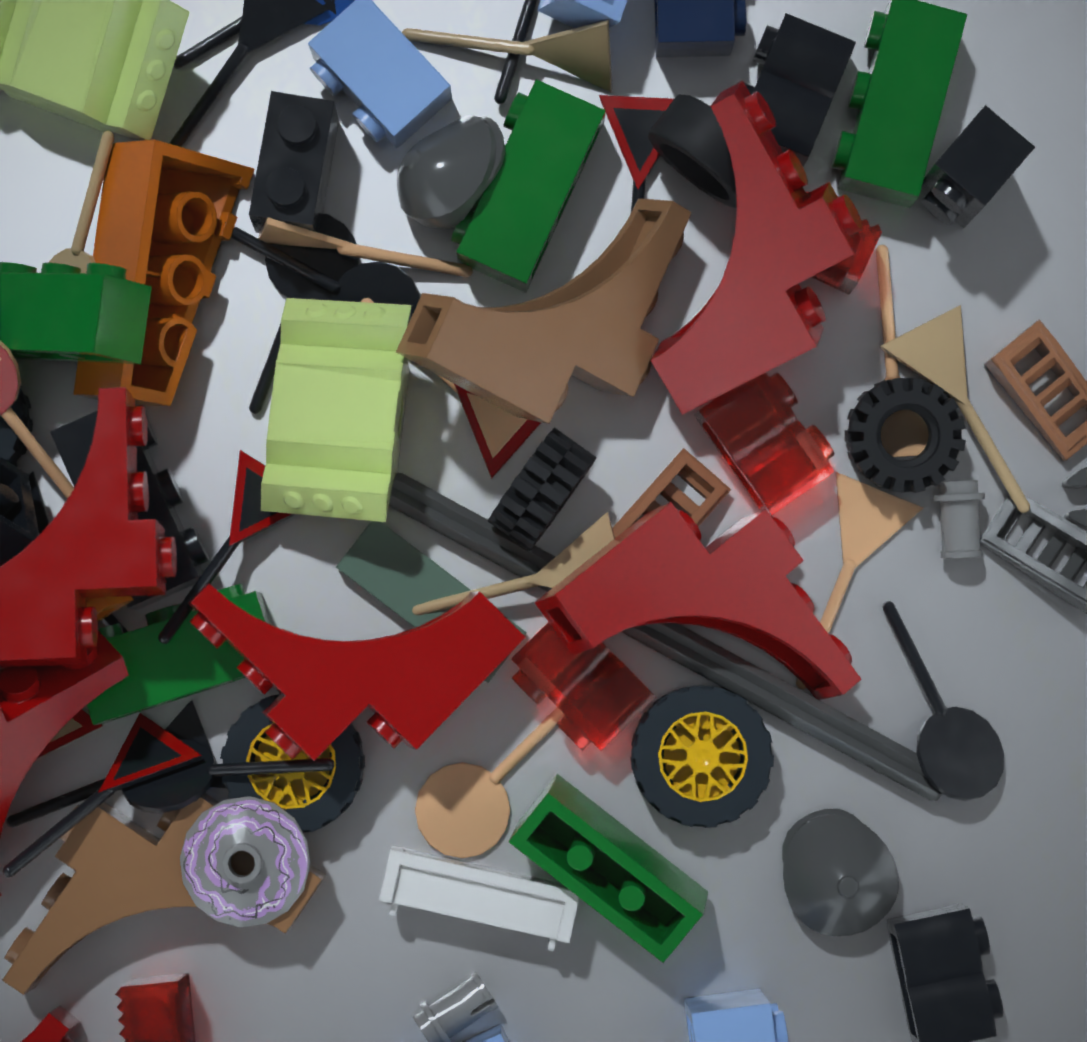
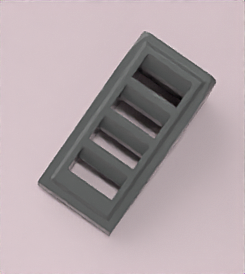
(1040, 569)

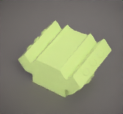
(92, 59)
(336, 409)

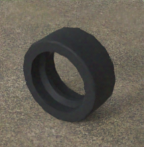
(695, 147)

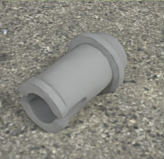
(959, 518)
(455, 1010)

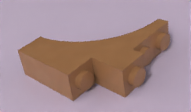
(584, 329)
(118, 875)

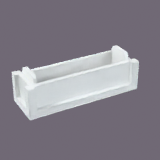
(479, 894)

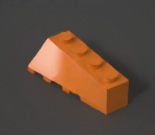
(164, 224)

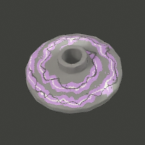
(278, 854)

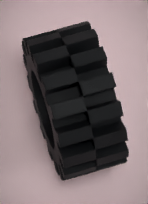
(943, 438)
(541, 489)

